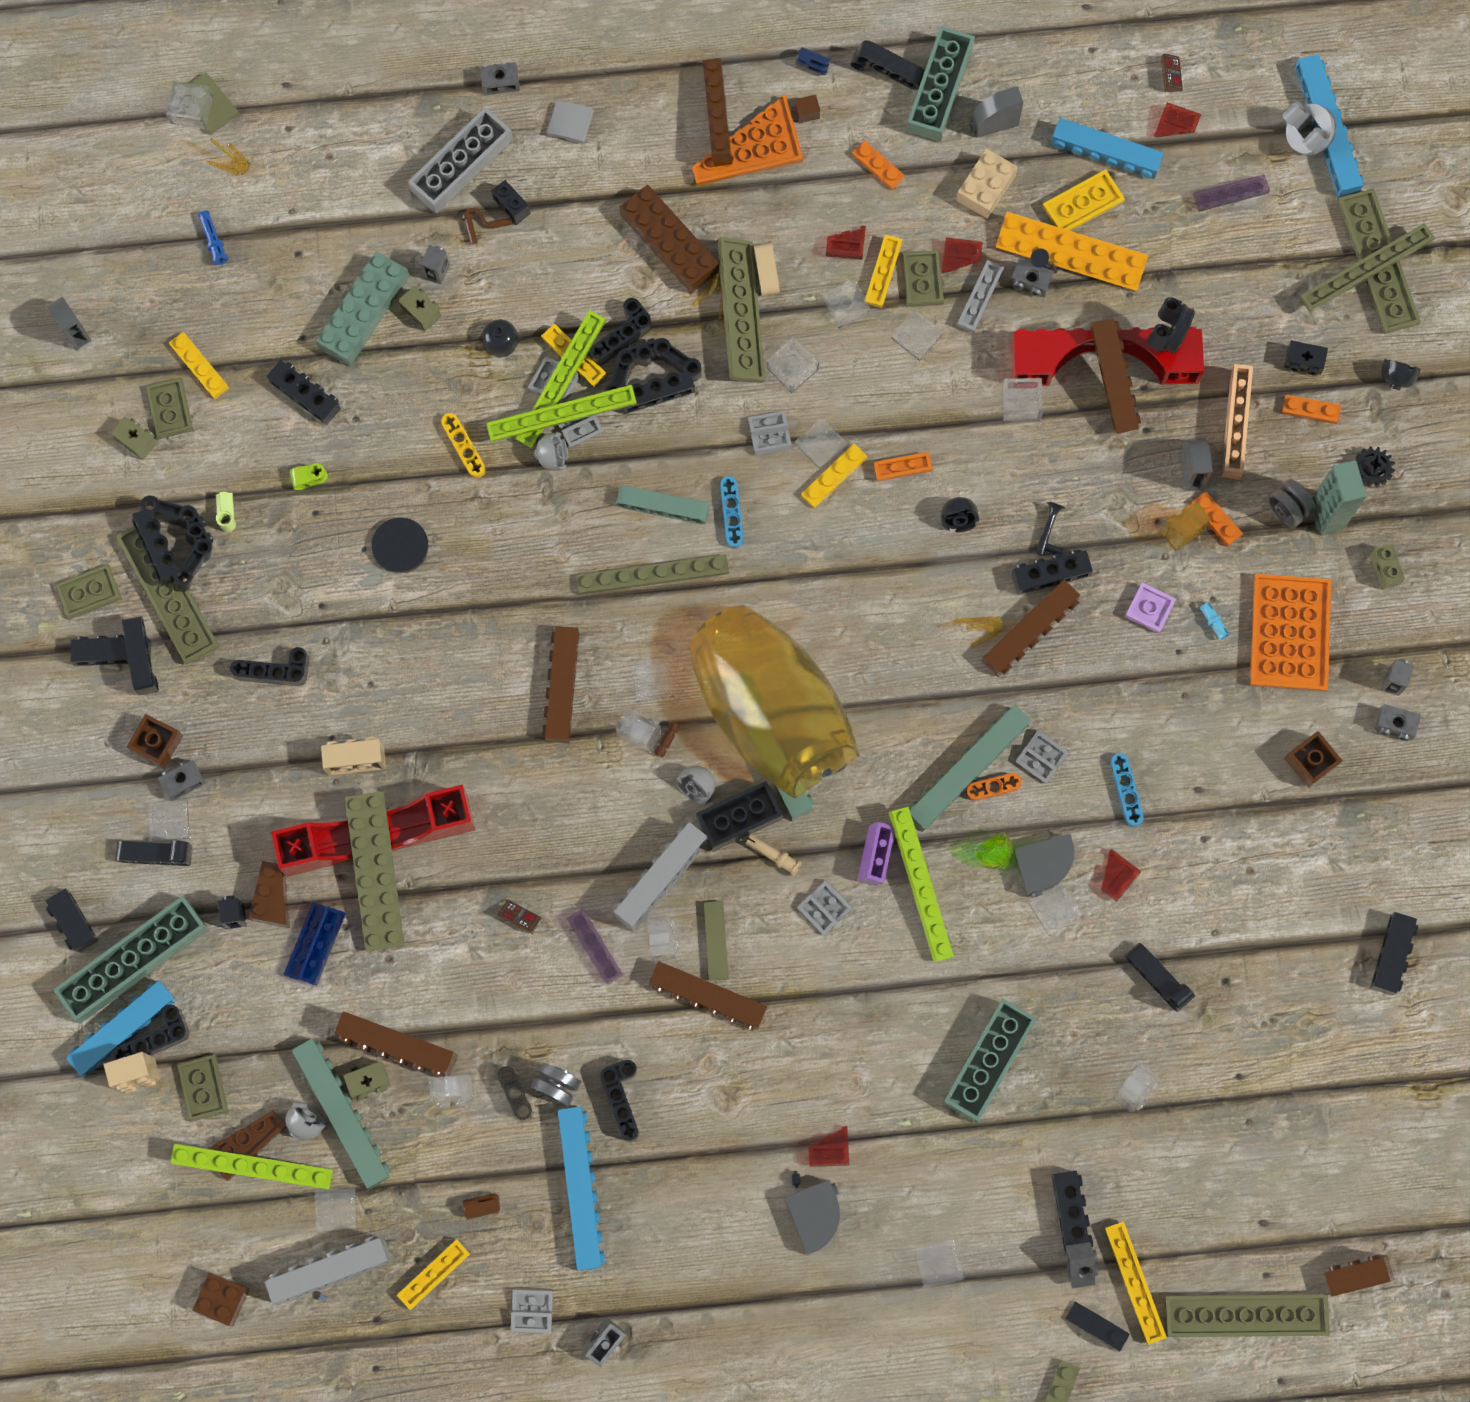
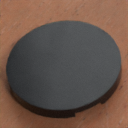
(400, 545)

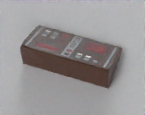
(1171, 73)
(519, 916)

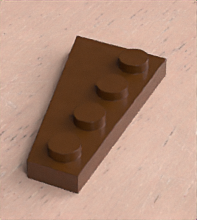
(251, 1138)

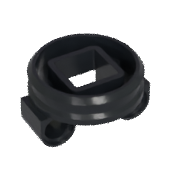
(1179, 317)

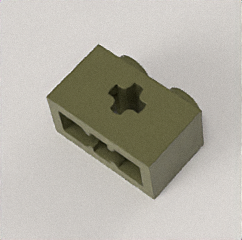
(423, 317)
(124, 435)
(1387, 566)
(374, 1072)

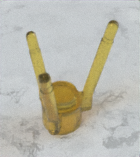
(238, 163)
(715, 285)
(991, 625)

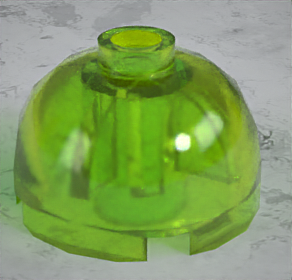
(996, 852)

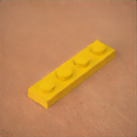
(883, 271)
(559, 343)
(199, 365)
(834, 476)
(433, 1274)

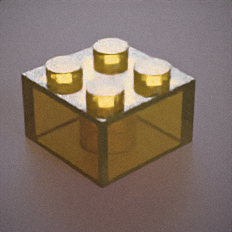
(1186, 526)

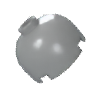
(551, 452)
(696, 783)
(303, 1122)

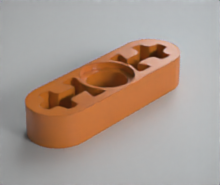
(978, 785)

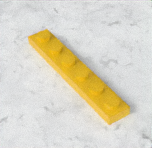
(1135, 1283)

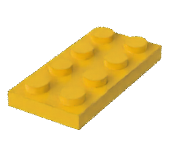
(1084, 201)

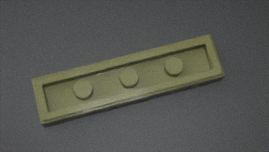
(716, 940)

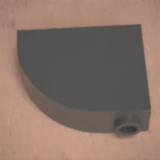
(997, 112)
(69, 323)
(1196, 463)
(1044, 864)
(815, 1214)

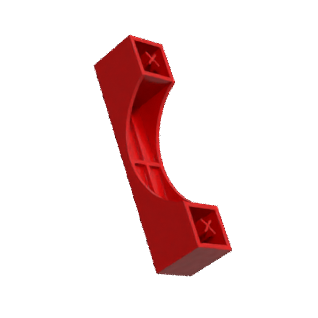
(1045, 352)
(420, 821)

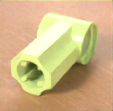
(225, 510)

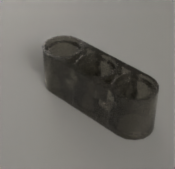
(508, 1086)

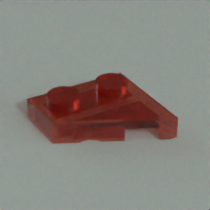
(1177, 121)
(847, 244)
(960, 253)
(1118, 876)
(830, 1150)

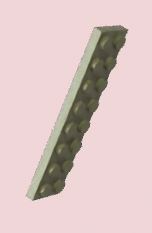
(1389, 287)
(741, 310)
(175, 608)
(374, 871)
(1247, 1315)

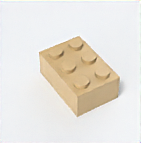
(986, 183)
(353, 756)
(132, 1072)

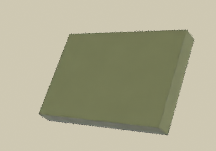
(221, 109)
(922, 278)
(169, 408)
(88, 591)
(202, 1088)

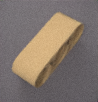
(766, 269)

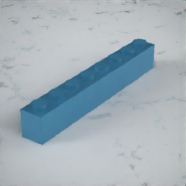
(1339, 154)
(580, 1189)

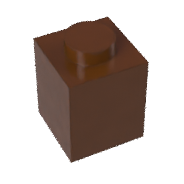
(806, 109)

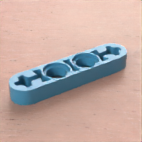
(731, 512)
(1124, 790)

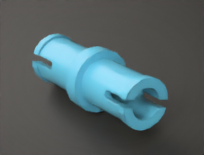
(1214, 621)

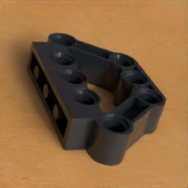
(666, 393)
(172, 514)

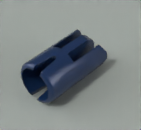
(813, 61)

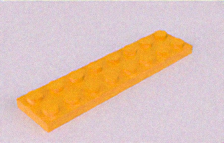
(1073, 251)

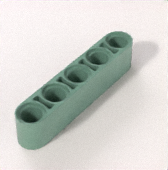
(662, 504)

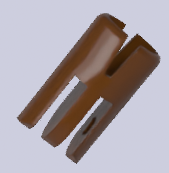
(481, 1206)

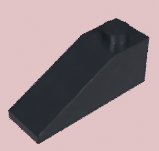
(1097, 1326)

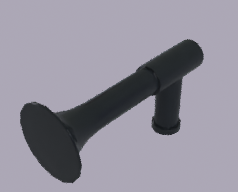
(1040, 259)
(1043, 545)

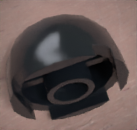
(500, 338)
(1399, 374)
(959, 514)

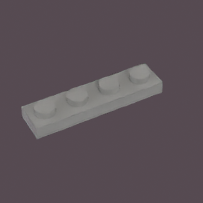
(980, 296)

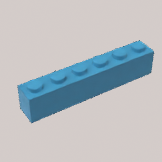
(1106, 148)
(121, 1029)

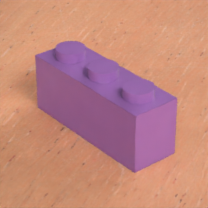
(876, 854)

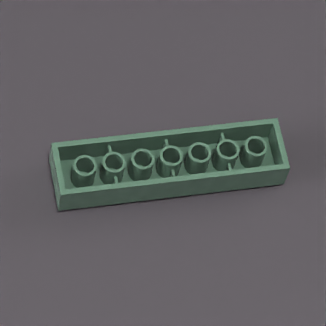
(131, 960)

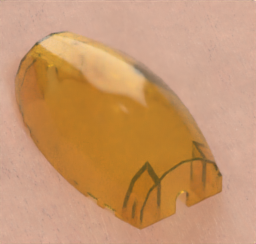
(771, 699)

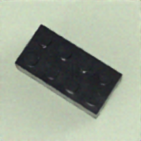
(739, 816)

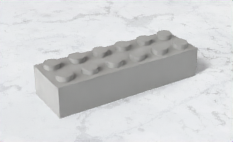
(460, 160)
(661, 876)
(328, 1271)

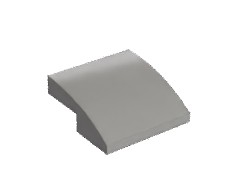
(570, 121)
(544, 374)
(580, 430)
(769, 433)
(1042, 756)
(825, 907)
(532, 1310)

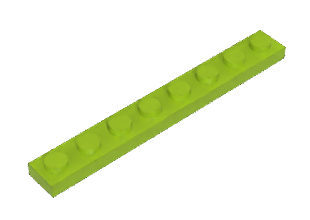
(566, 369)
(561, 413)
(921, 884)
(251, 1166)

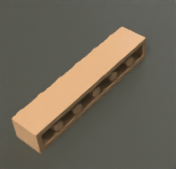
(1237, 421)

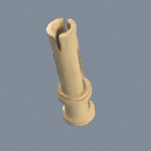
(781, 859)

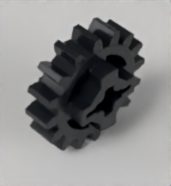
(1382, 466)

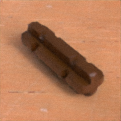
(666, 739)

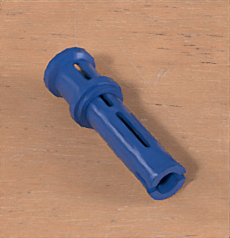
(214, 245)

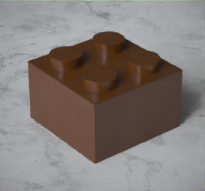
(155, 741)
(1313, 759)
(221, 1299)

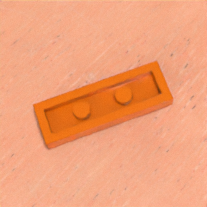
(878, 165)
(1311, 409)
(902, 466)
(1220, 522)

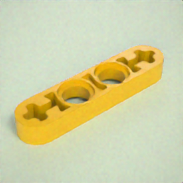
(461, 446)

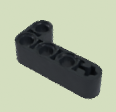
(887, 63)
(618, 336)
(139, 657)
(269, 669)
(174, 853)
(1160, 979)
(150, 1039)
(623, 1102)

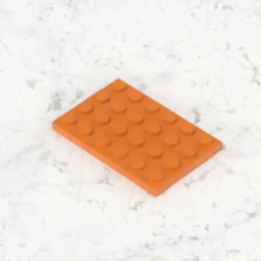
(1290, 632)

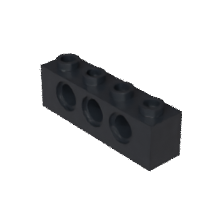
(324, 412)
(1026, 584)
(1063, 1203)

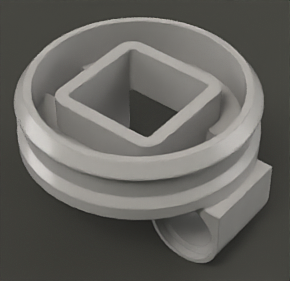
(1319, 139)

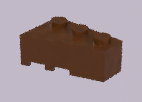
(270, 897)
(1359, 1275)

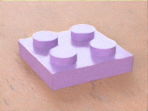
(1150, 607)

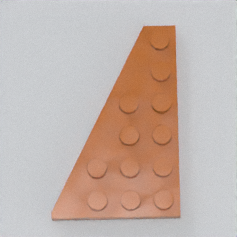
(759, 146)

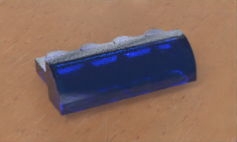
(314, 944)

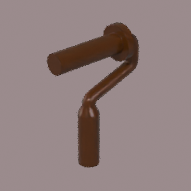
(469, 224)

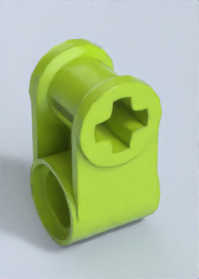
(305, 476)

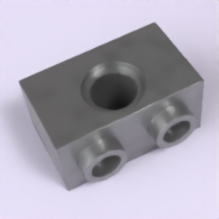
(507, 84)
(435, 264)
(1026, 269)
(1397, 677)
(1408, 720)
(193, 780)
(1081, 1265)
(603, 1342)

